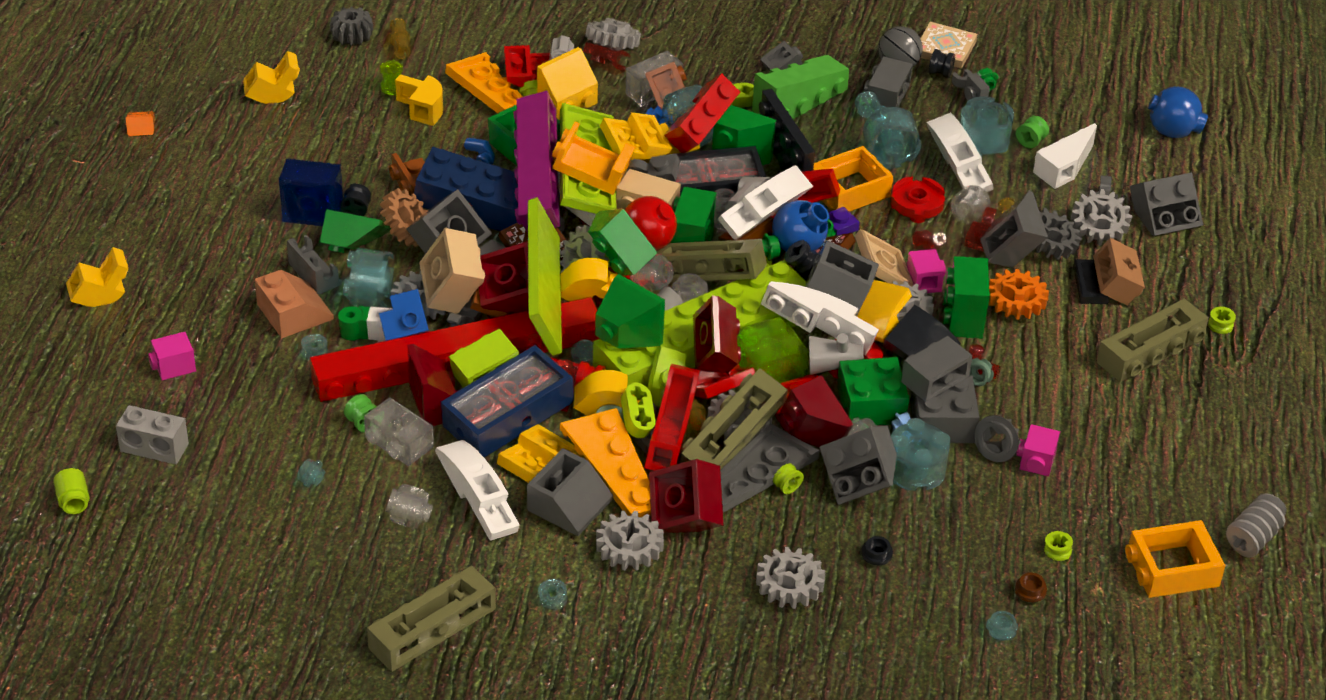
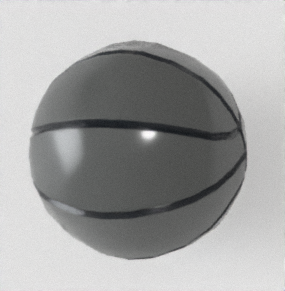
(901, 44)

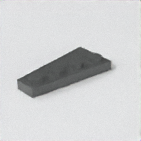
(758, 462)

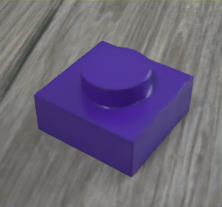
(843, 221)

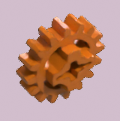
(1017, 294)

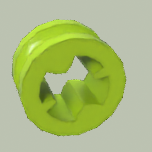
(1217, 315)
(788, 478)
(1055, 552)

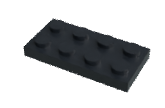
(789, 142)

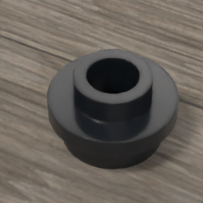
(877, 551)

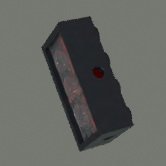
(718, 168)

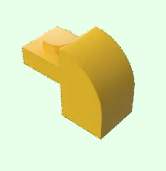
(270, 84)
(423, 97)
(585, 279)
(100, 285)
(600, 389)

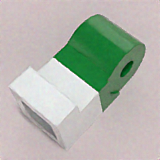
(361, 323)

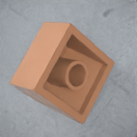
(290, 303)

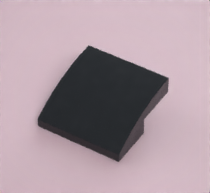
(916, 333)

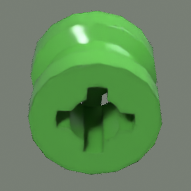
(1032, 132)
(356, 410)

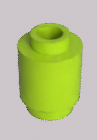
(71, 490)

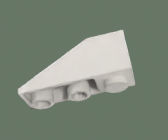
(1063, 159)

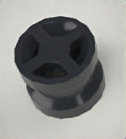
(942, 63)
(355, 199)
(801, 257)

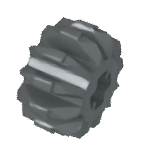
(351, 26)

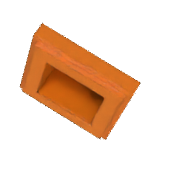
(140, 123)

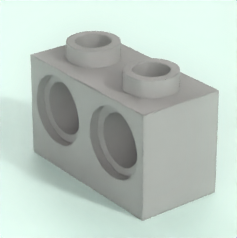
(152, 434)

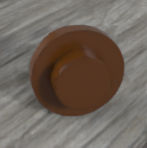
(1031, 587)

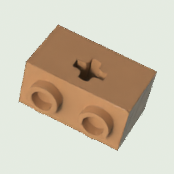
(1118, 271)

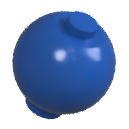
(1177, 112)
(801, 221)

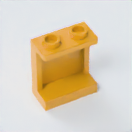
(591, 162)

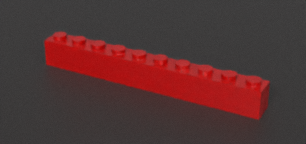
(386, 362)

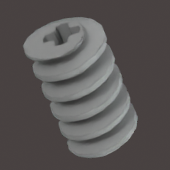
(1256, 525)

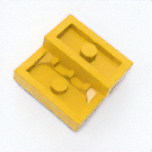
(639, 131)
(882, 307)
(533, 452)

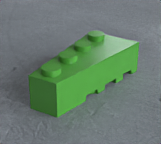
(803, 85)

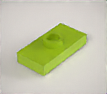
(663, 359)

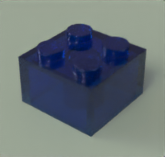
(309, 190)

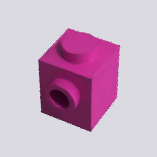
(926, 270)
(172, 356)
(1038, 450)

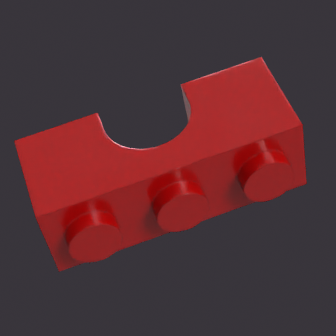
(708, 108)

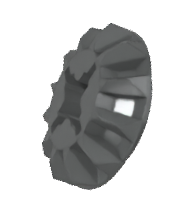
(997, 450)

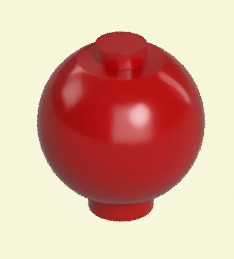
(654, 219)

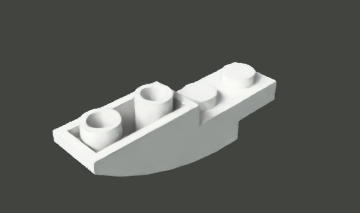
(959, 151)
(764, 201)
(813, 309)
(481, 486)

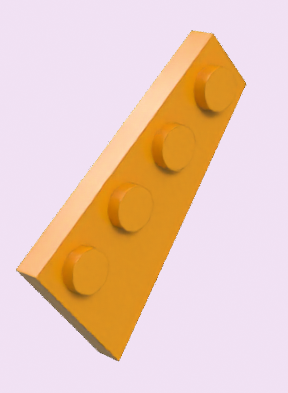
(483, 81)
(611, 453)

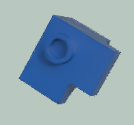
(405, 318)

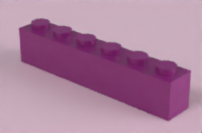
(535, 144)

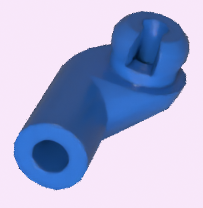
(482, 147)

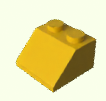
(568, 80)

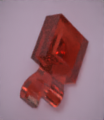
(600, 54)
(978, 229)

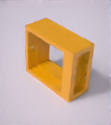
(852, 162)
(1204, 574)

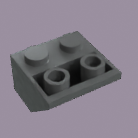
(1167, 204)
(1015, 233)
(842, 274)
(860, 463)
(568, 492)

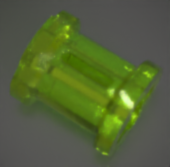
(391, 70)

